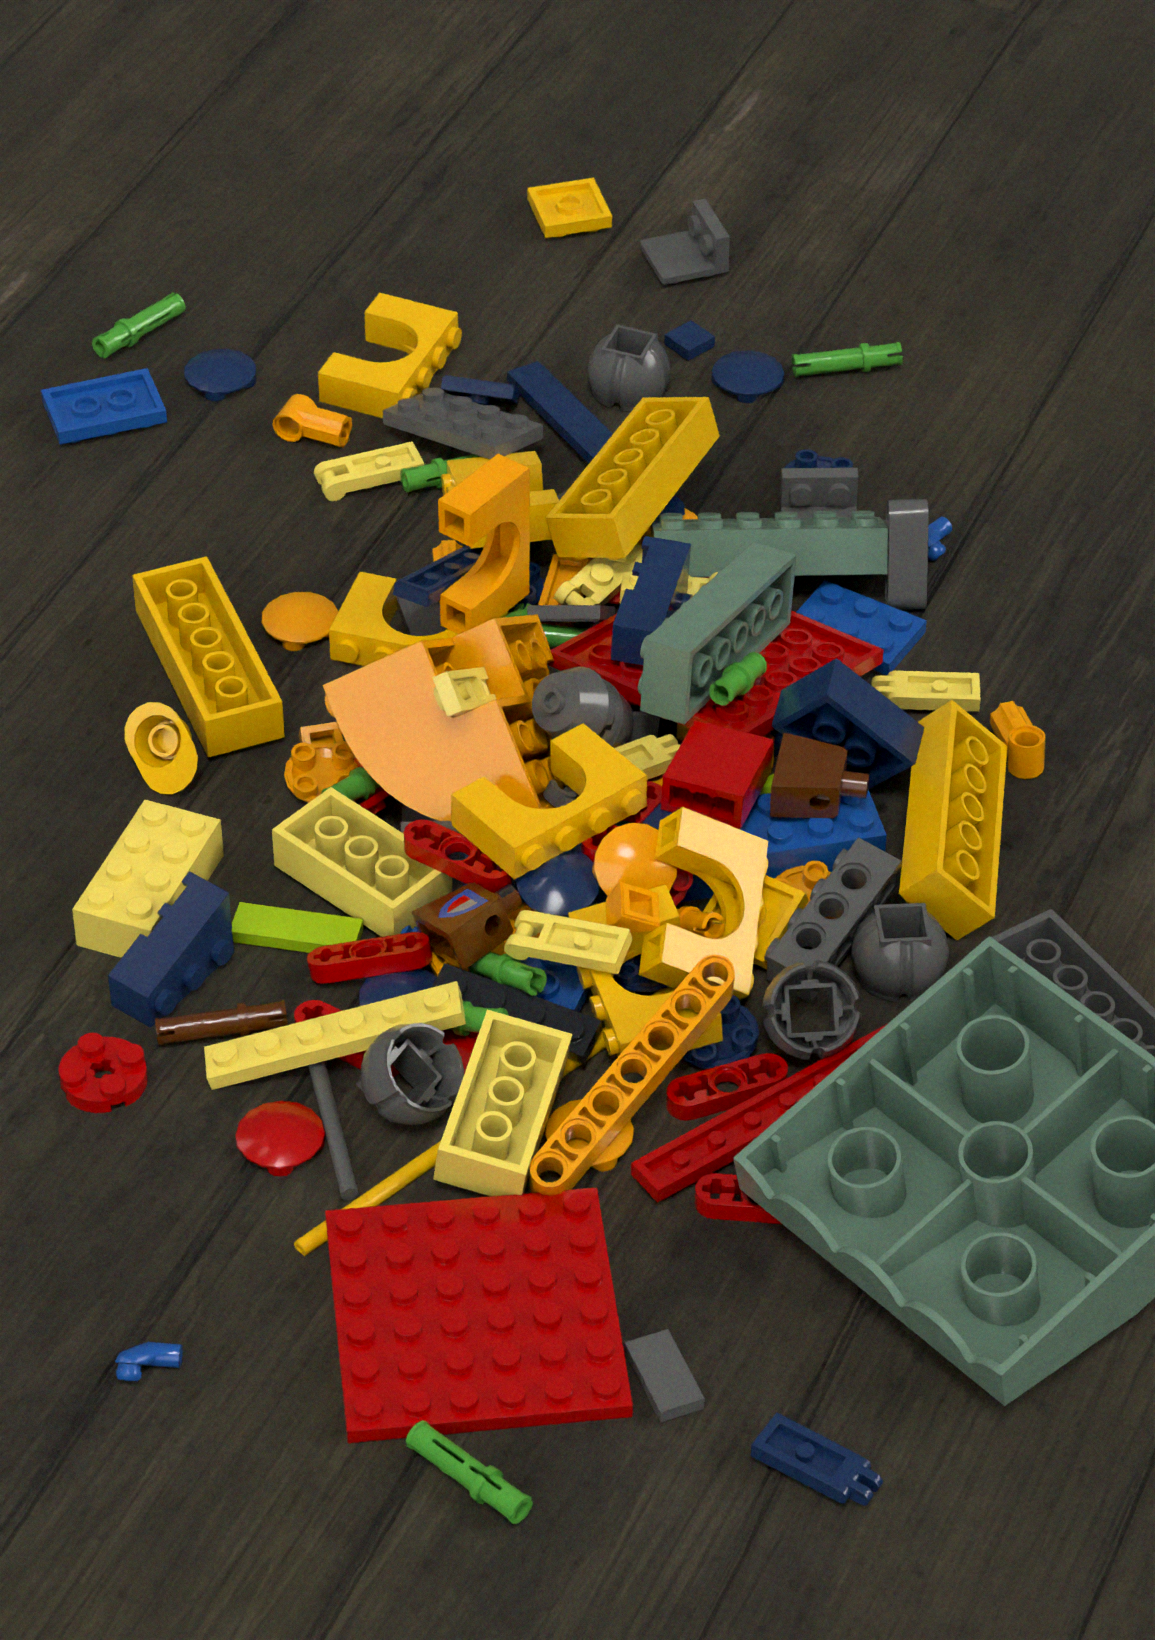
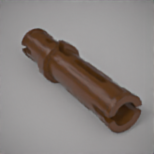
(221, 1022)

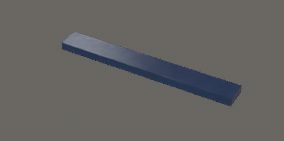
(567, 415)

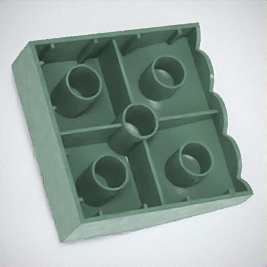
(980, 1171)

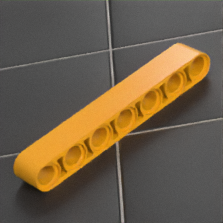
(636, 1058)

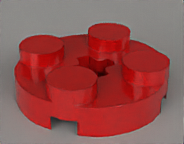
(100, 1054)

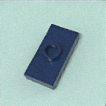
(480, 391)

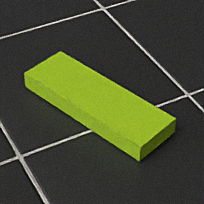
(292, 928)

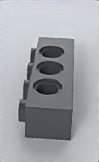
(862, 867)

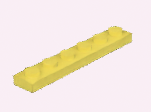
(329, 1035)

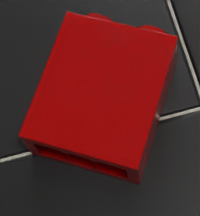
(717, 773)

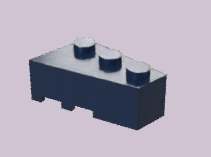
(656, 596)
(176, 955)

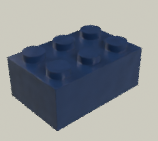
(850, 713)

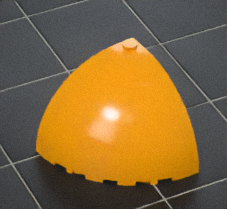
(424, 755)

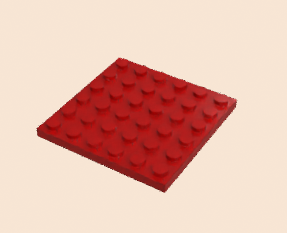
(789, 657)
(475, 1315)

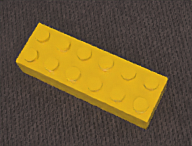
(632, 478)
(208, 657)
(954, 821)

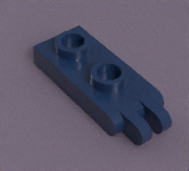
(815, 1461)

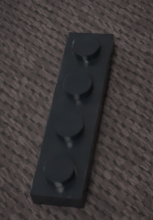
(491, 994)

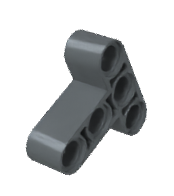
(907, 553)

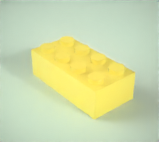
(356, 863)
(144, 874)
(502, 1106)

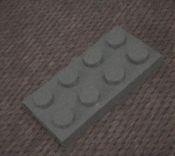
(463, 423)

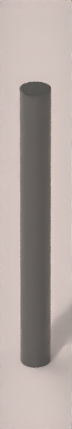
(333, 1131)

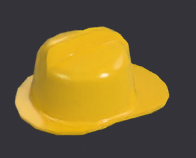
(161, 747)

